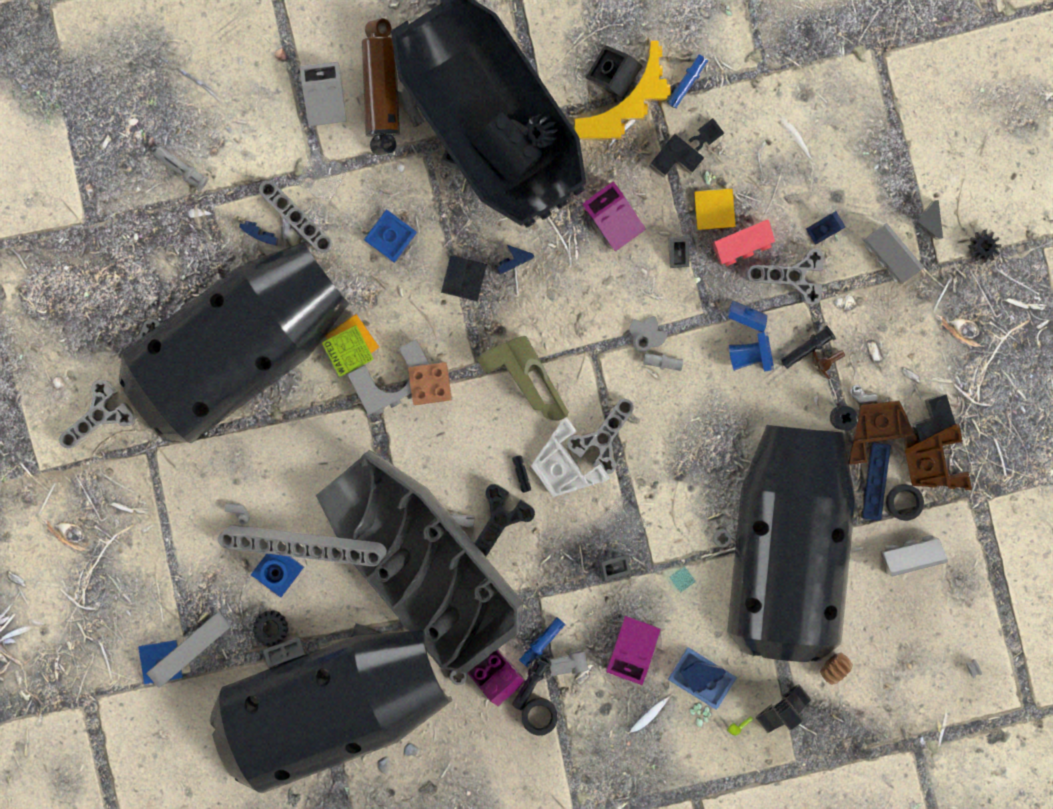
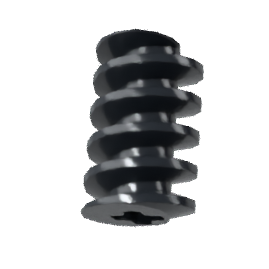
(850, 415)

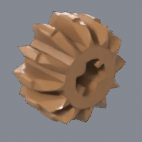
(836, 668)

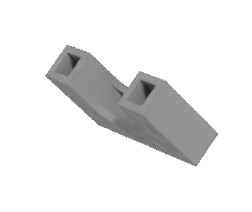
(374, 398)

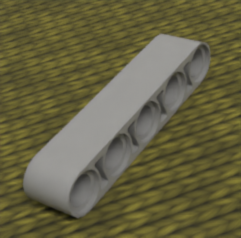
(289, 210)
(188, 649)

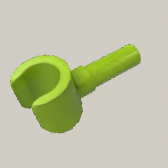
(735, 730)

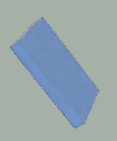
(715, 692)

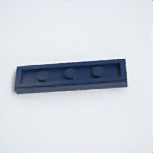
(876, 481)

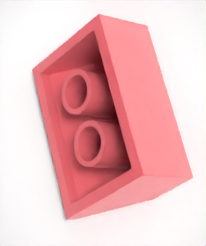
(744, 243)

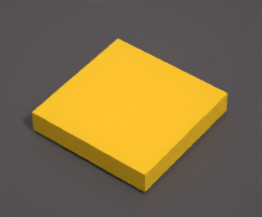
(714, 209)

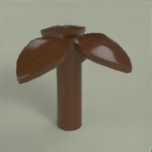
(825, 363)

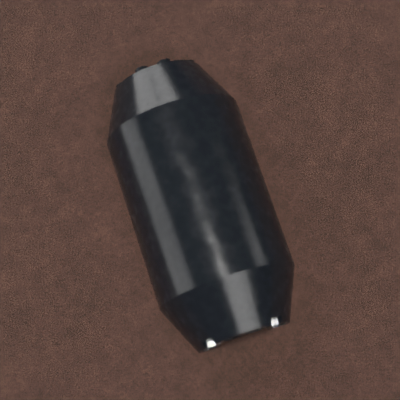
(462, 76)

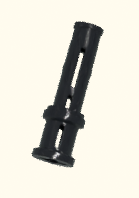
(815, 342)
(534, 675)

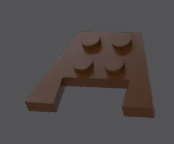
(880, 423)
(928, 462)

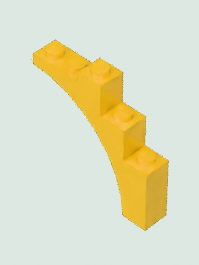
(650, 88)

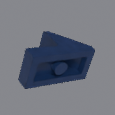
(825, 227)
(520, 257)

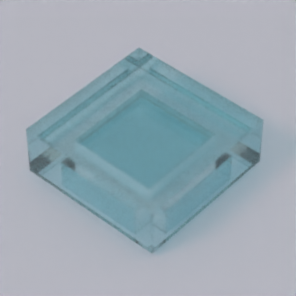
(682, 579)

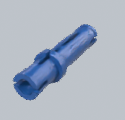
(687, 81)
(539, 645)

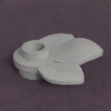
(649, 331)

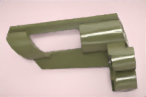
(519, 360)

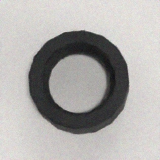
(919, 502)
(539, 702)

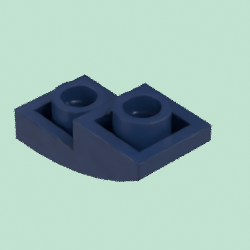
(254, 231)

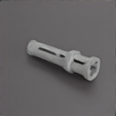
(189, 173)

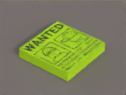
(347, 350)

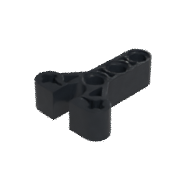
(496, 508)
(786, 711)

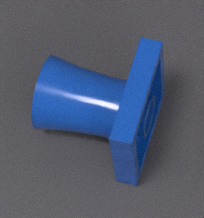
(753, 353)
(287, 568)

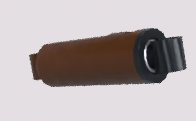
(380, 87)

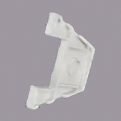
(558, 468)

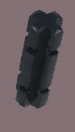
(521, 473)

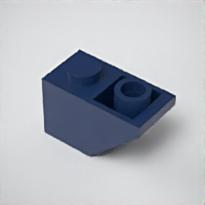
(700, 674)

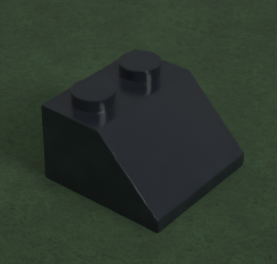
(614, 71)
(464, 278)

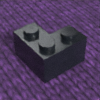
(677, 152)
(940, 418)

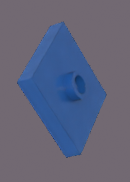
(390, 236)
(747, 316)
(153, 654)

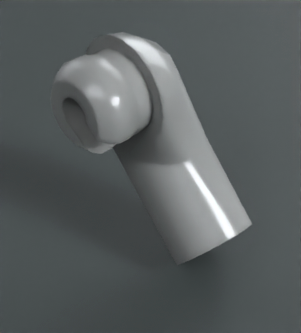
(861, 397)
(240, 511)

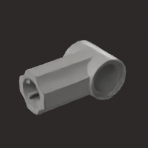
(574, 662)

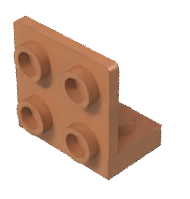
(430, 383)

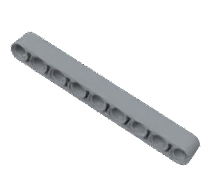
(310, 545)

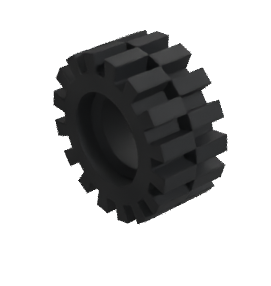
(262, 636)

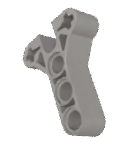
(801, 268)
(98, 402)
(590, 439)

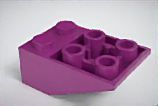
(614, 216)
(633, 650)
(496, 677)

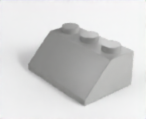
(892, 254)
(913, 556)

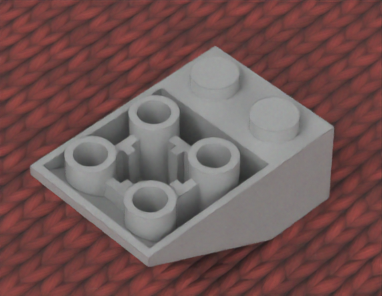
(323, 93)

